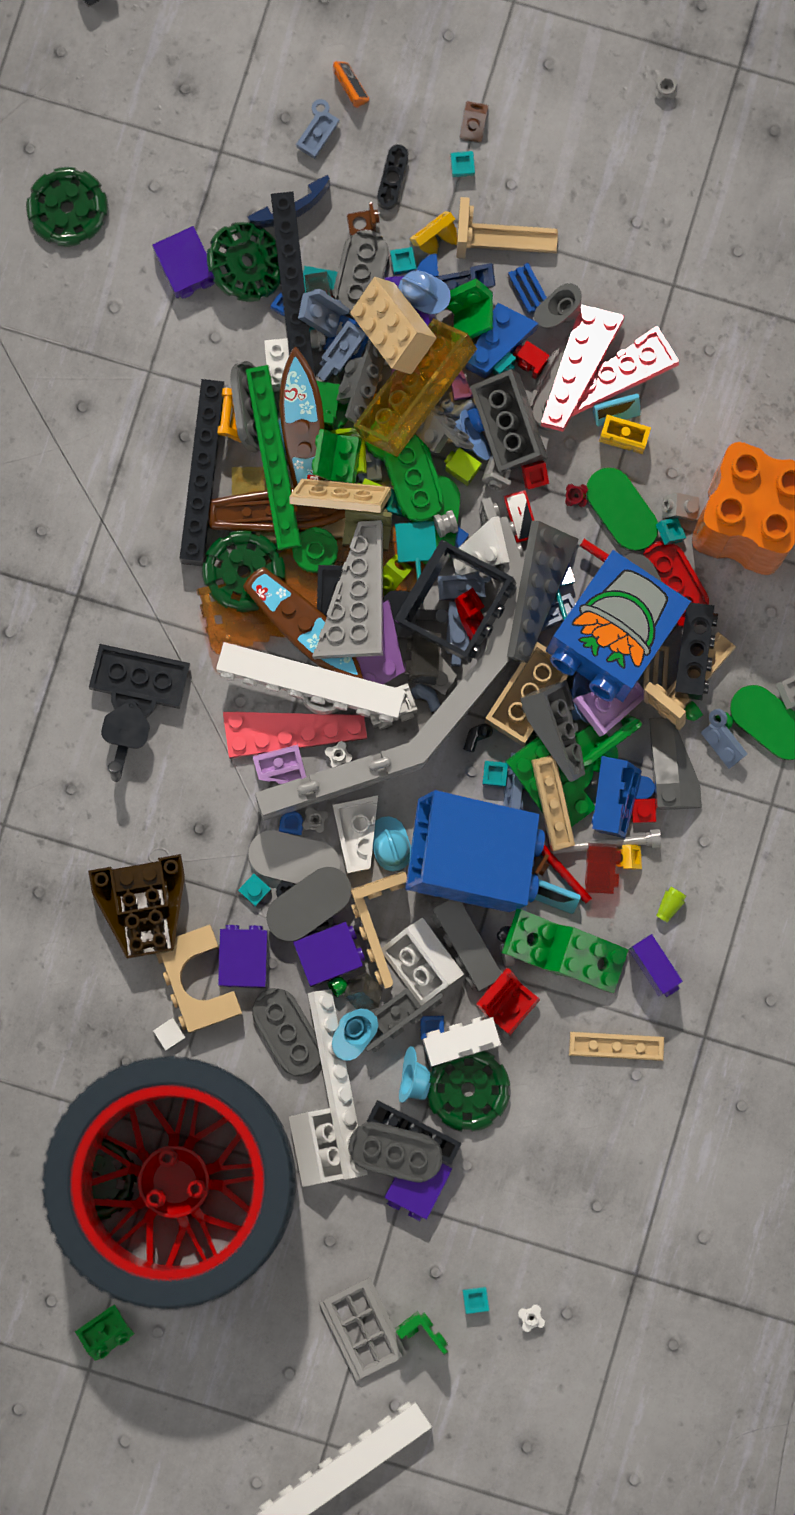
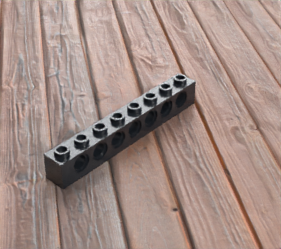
(291, 272)
(202, 473)

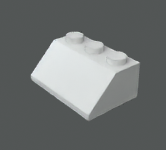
(421, 961)
(316, 1147)

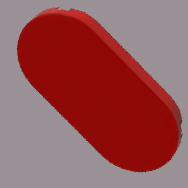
(676, 573)

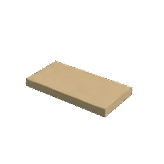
(340, 495)

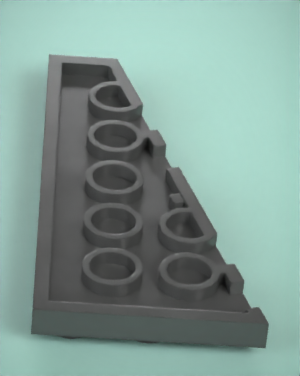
(542, 572)

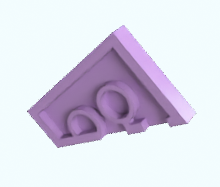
(606, 714)

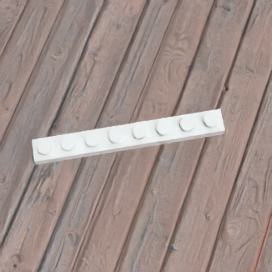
(335, 1079)

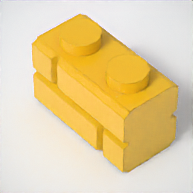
(624, 434)

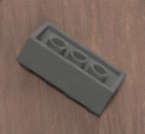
(508, 421)

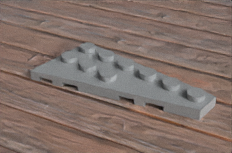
(356, 607)

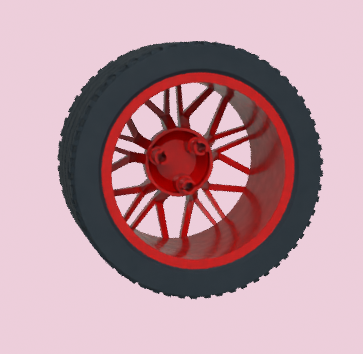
(169, 1183)

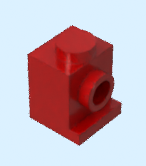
(531, 358)

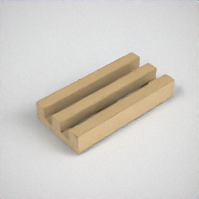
(655, 669)

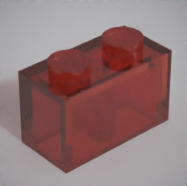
(601, 867)

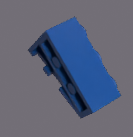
(507, 333)
(615, 796)

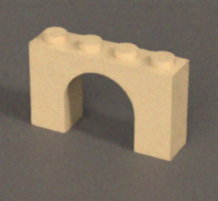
(196, 1013)

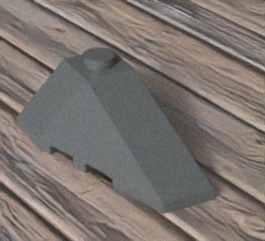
(552, 720)
(672, 770)

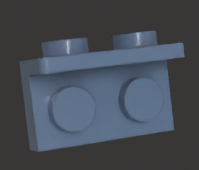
(321, 312)

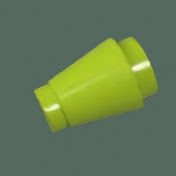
(670, 904)

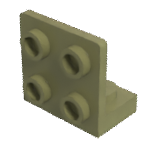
(352, 518)

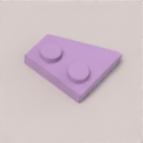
(280, 765)

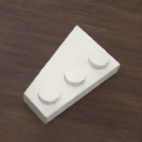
(486, 545)
(356, 831)

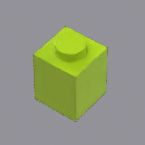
(462, 466)

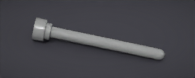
(650, 839)

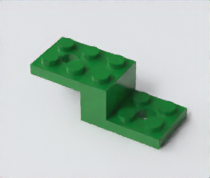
(565, 951)

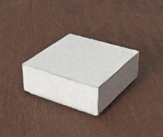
(169, 1034)

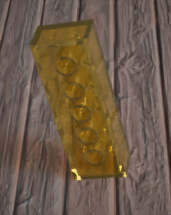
(410, 398)

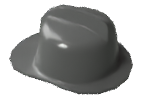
(560, 306)

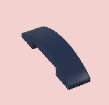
(316, 190)
(483, 273)

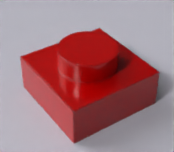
(535, 474)
(644, 811)

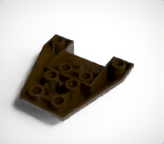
(141, 904)

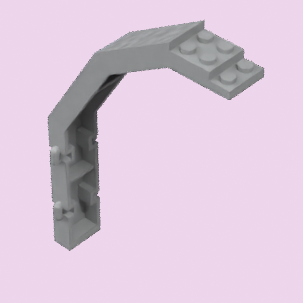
(415, 754)

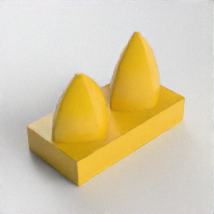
(443, 227)

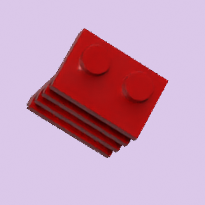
(507, 1002)

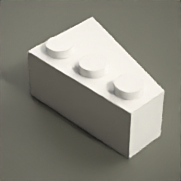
(461, 1040)

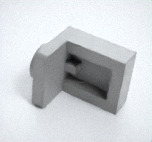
(495, 479)
(680, 506)
(787, 691)

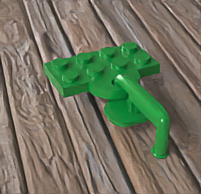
(592, 748)

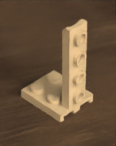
(501, 236)
(673, 707)
(367, 931)

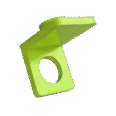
(392, 575)

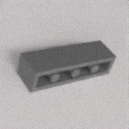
(467, 943)

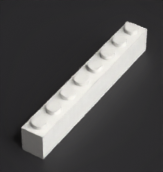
(310, 681)
(351, 1463)

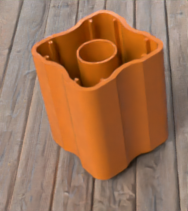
(749, 510)

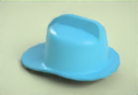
(391, 844)
(354, 1033)
(414, 1078)

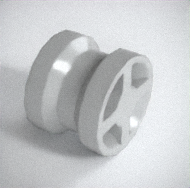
(445, 523)

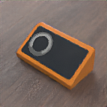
(350, 83)

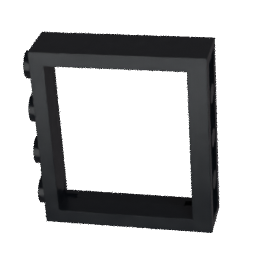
(425, 583)

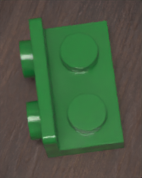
(104, 1333)

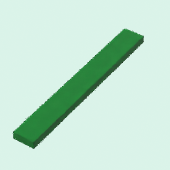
(273, 457)

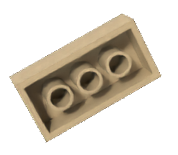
(393, 325)
(507, 712)

